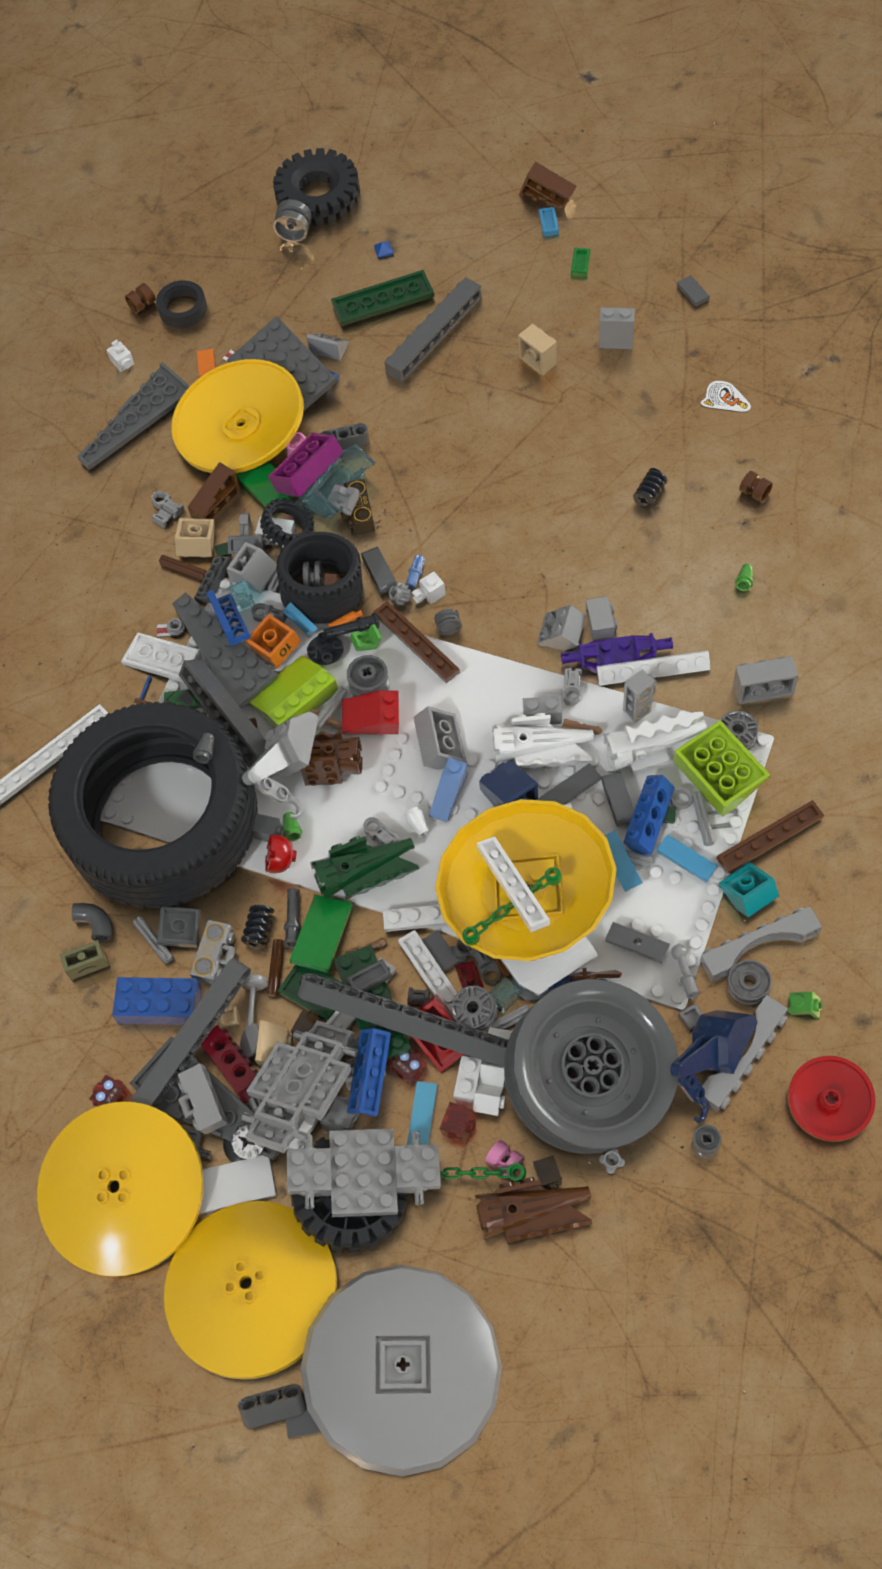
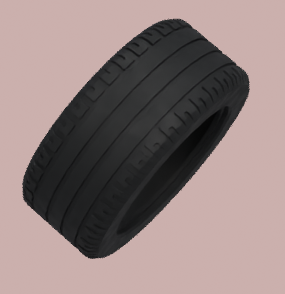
(119, 747)

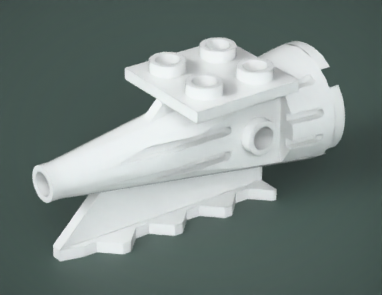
(648, 743)
(538, 744)

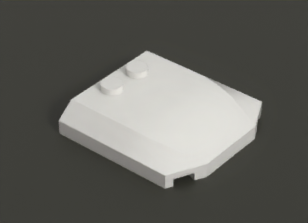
(545, 972)

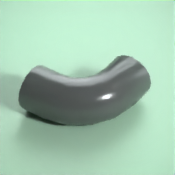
(95, 917)

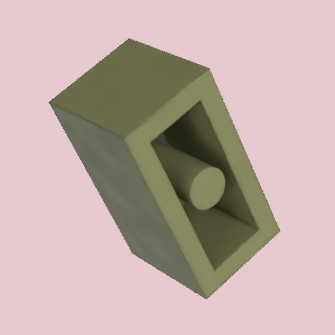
(84, 960)

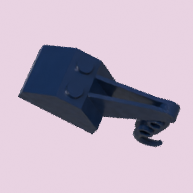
(716, 1046)

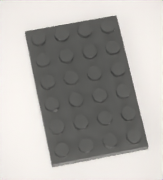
(282, 347)

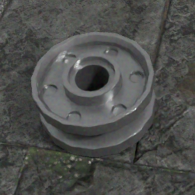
(313, 577)
(743, 723)
(752, 971)
(466, 999)

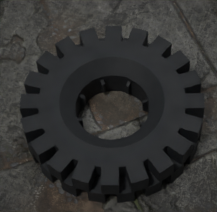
(319, 168)
(344, 1231)

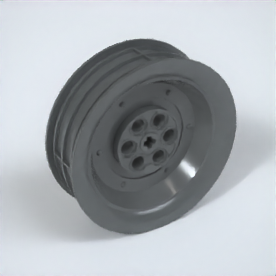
(622, 1027)

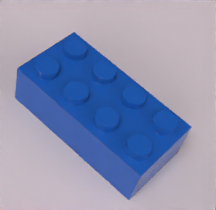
(155, 1000)

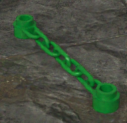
(474, 939)
(510, 1171)

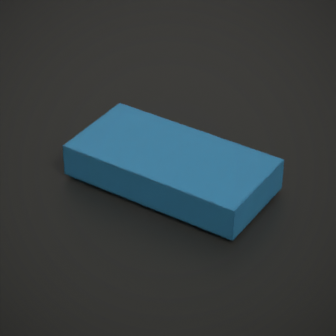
(548, 221)
(299, 619)

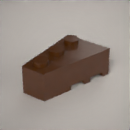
(547, 186)
(215, 493)

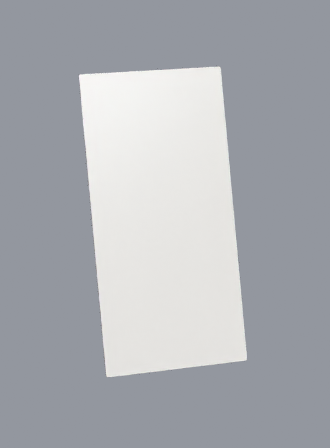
(489, 690)

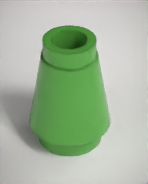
(745, 578)
(291, 827)

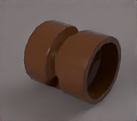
(140, 297)
(757, 487)

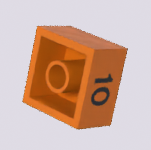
(273, 640)

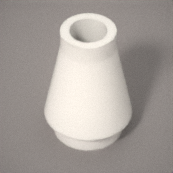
(416, 820)

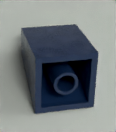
(508, 784)

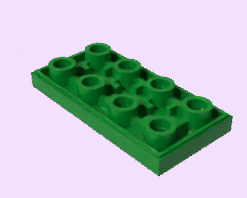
(259, 485)
(321, 933)

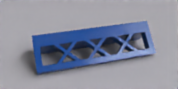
(226, 621)
(370, 1072)

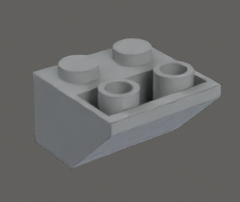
(253, 566)
(561, 628)

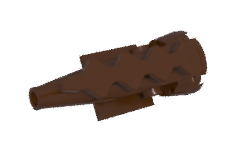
(331, 757)
(536, 1210)

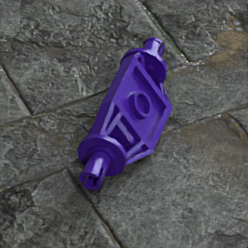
(616, 650)

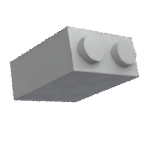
(616, 328)

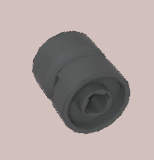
(706, 1142)

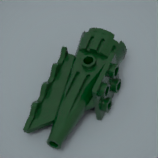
(361, 867)

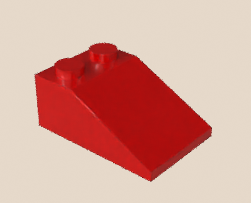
(371, 713)
(438, 1055)

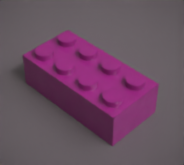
(305, 464)

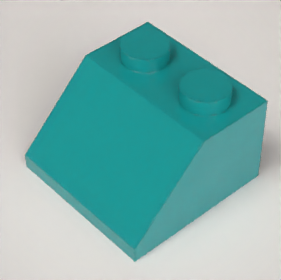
(749, 889)

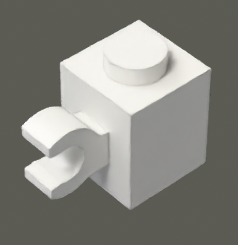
(120, 356)
(430, 588)

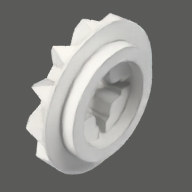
(249, 1151)

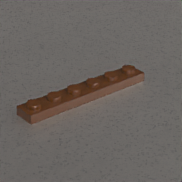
(417, 642)
(770, 837)

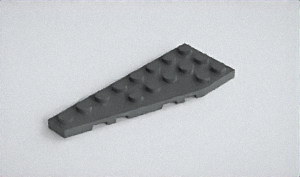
(231, 1104)

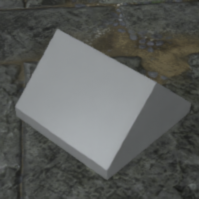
(327, 345)

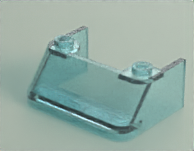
(347, 468)

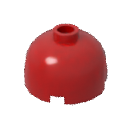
(279, 854)

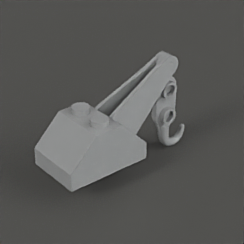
(286, 752)

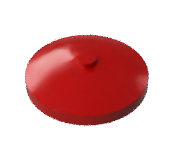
(831, 1098)

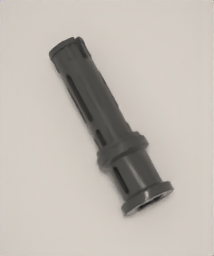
(292, 924)

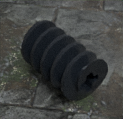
(650, 487)
(255, 926)

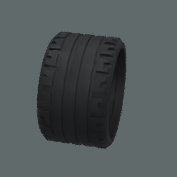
(328, 602)

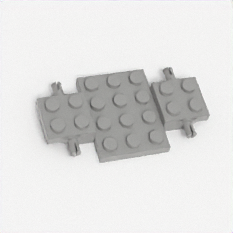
(298, 1083)
(363, 1171)

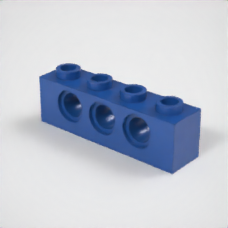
(649, 814)

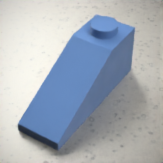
(448, 789)

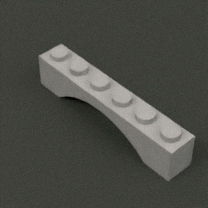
(796, 927)
(720, 1086)

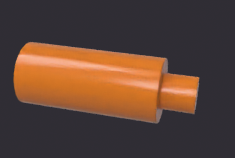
(349, 617)

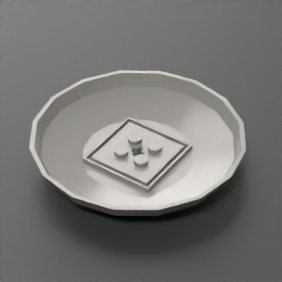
(392, 1416)

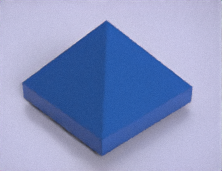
(383, 249)

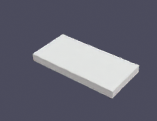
(158, 656)
(237, 1183)

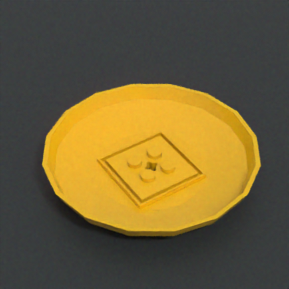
(535, 839)

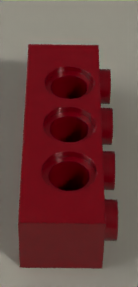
(223, 1054)

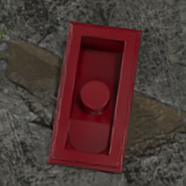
(468, 975)

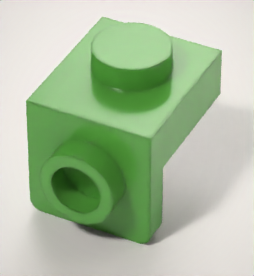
(366, 639)
(804, 1003)

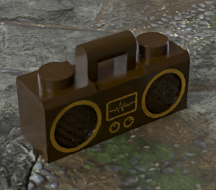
(361, 517)

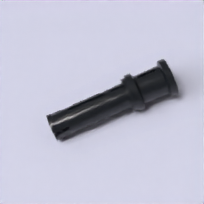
(359, 624)

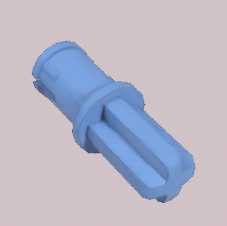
(415, 572)

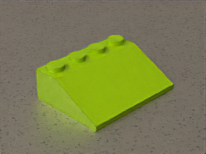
(294, 692)
(720, 767)

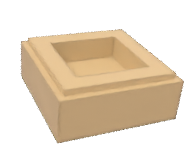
(229, 1018)

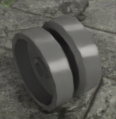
(292, 220)
(367, 675)

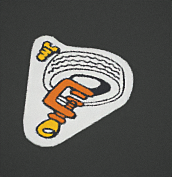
(725, 396)

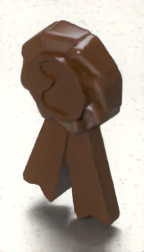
(594, 975)

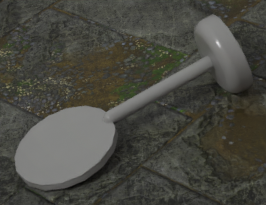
(249, 1038)

